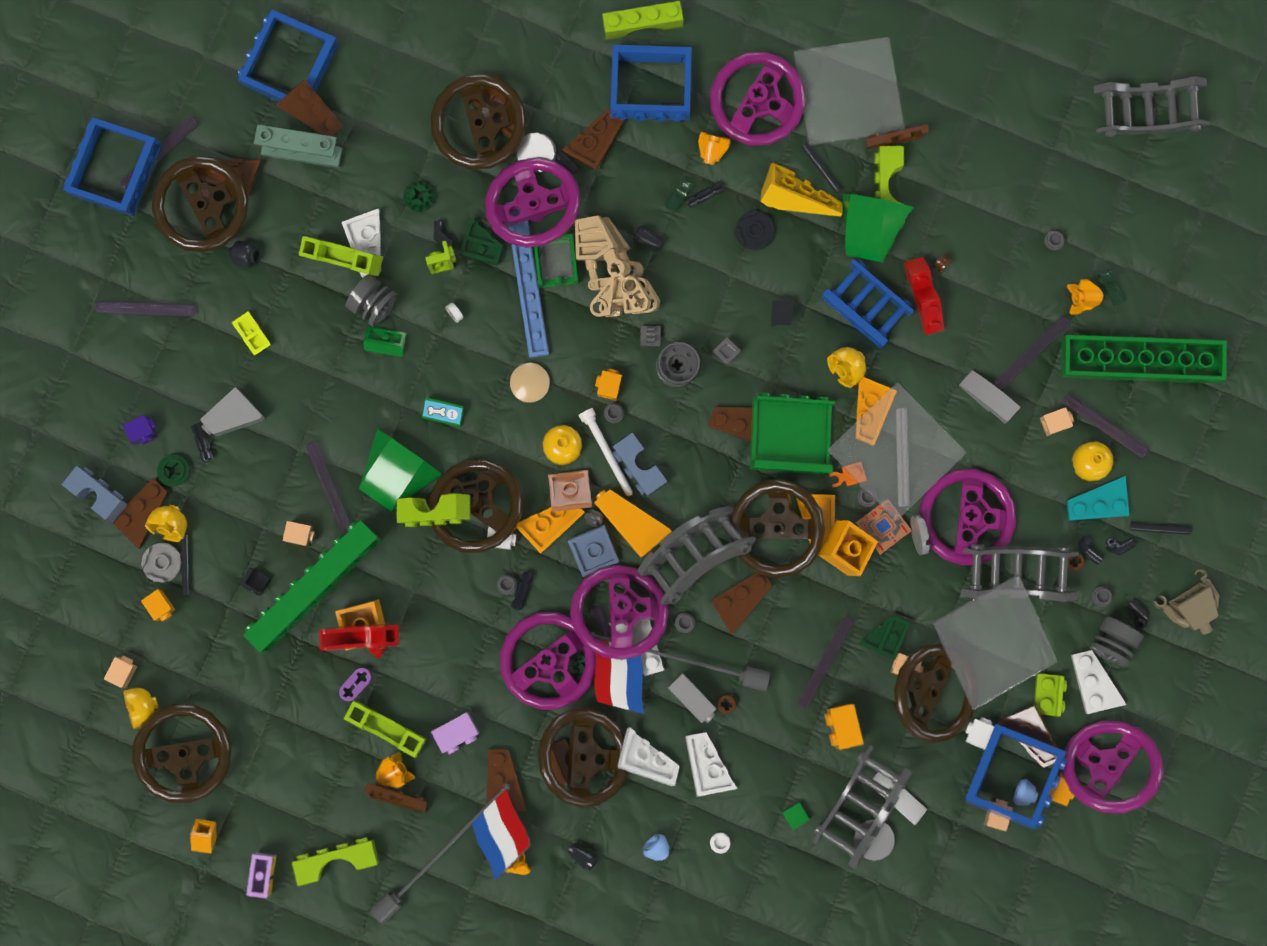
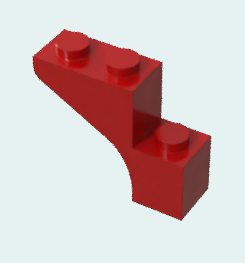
(925, 296)
(359, 636)

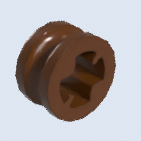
(942, 263)
(1078, 566)
(722, 709)

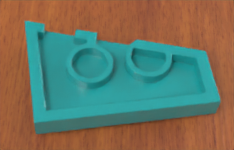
(1102, 502)

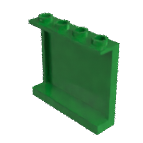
(791, 434)

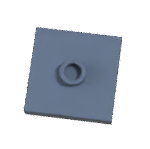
(593, 550)

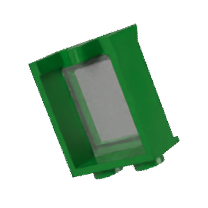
(556, 263)

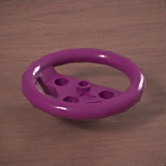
(787, 115)
(532, 205)
(971, 481)
(621, 643)
(569, 689)
(1111, 767)

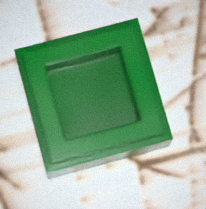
(795, 816)

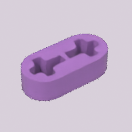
(352, 681)

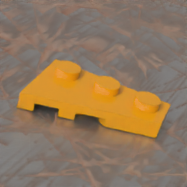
(547, 526)

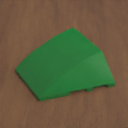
(871, 225)
(394, 472)

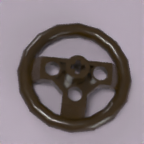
(470, 90)
(185, 174)
(780, 491)
(500, 522)
(926, 694)
(581, 757)
(187, 789)

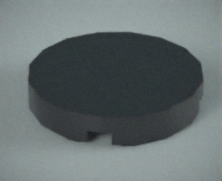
(755, 230)

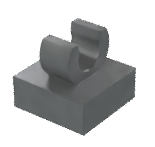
(650, 336)
(726, 351)

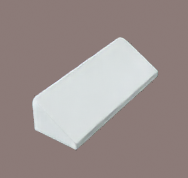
(906, 804)

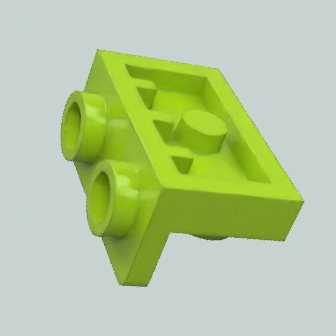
(441, 262)
(1049, 694)

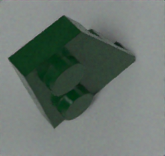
(480, 245)
(887, 637)

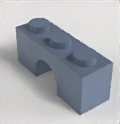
(648, 480)
(108, 503)

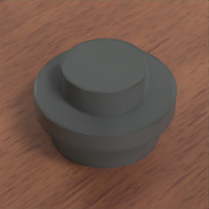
(1054, 240)
(613, 413)
(865, 498)
(594, 518)
(507, 584)
(1102, 596)
(684, 622)

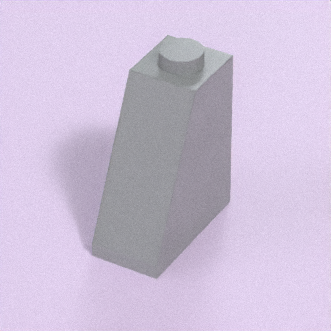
(231, 414)
(692, 699)

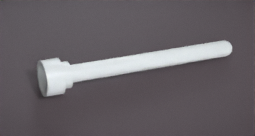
(589, 418)

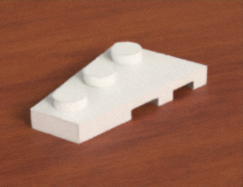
(707, 769)

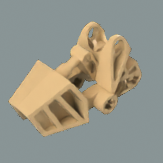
(601, 241)

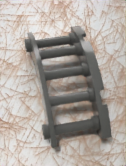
(1147, 91)
(683, 536)
(1061, 592)
(880, 814)

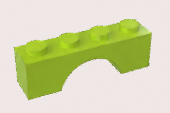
(660, 16)
(889, 161)
(341, 255)
(449, 508)
(385, 728)
(361, 855)

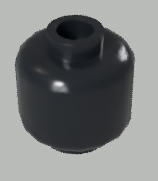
(244, 253)

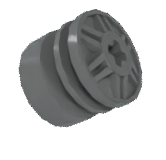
(369, 298)
(682, 354)
(1115, 643)

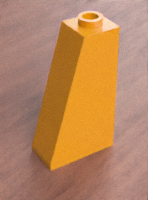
(633, 524)

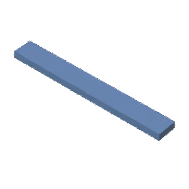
(529, 293)

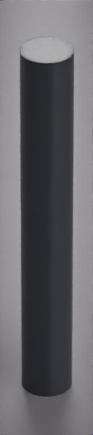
(821, 167)
(1160, 528)
(185, 558)

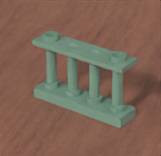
(298, 146)

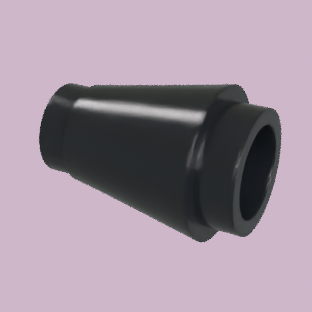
(647, 238)
(583, 856)

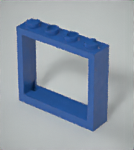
(260, 40)
(660, 54)
(139, 177)
(1045, 799)

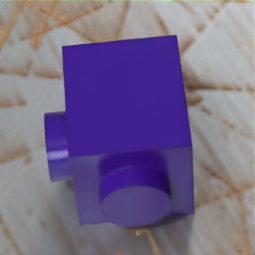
(140, 430)

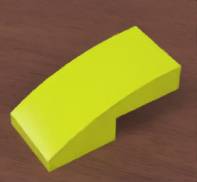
(251, 333)

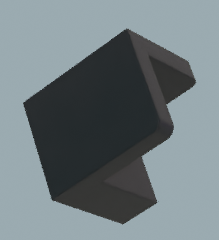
(781, 313)
(254, 581)

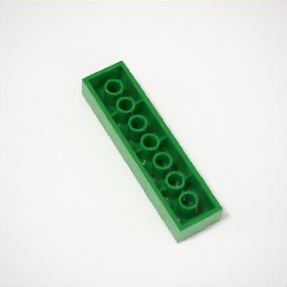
(1143, 359)
(312, 587)

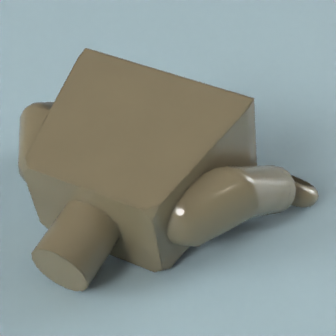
(1194, 607)

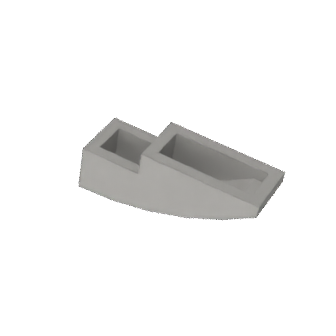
(989, 396)

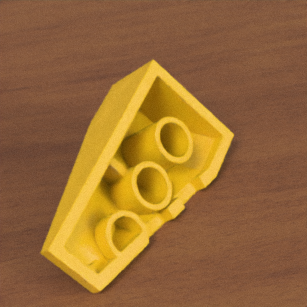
(791, 194)

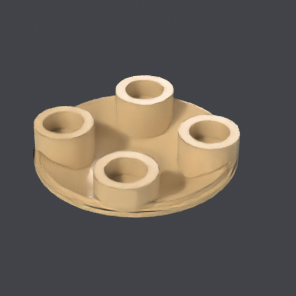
(529, 382)

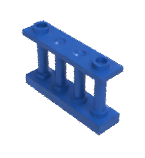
(863, 323)

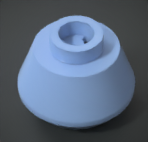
(1025, 793)
(656, 848)

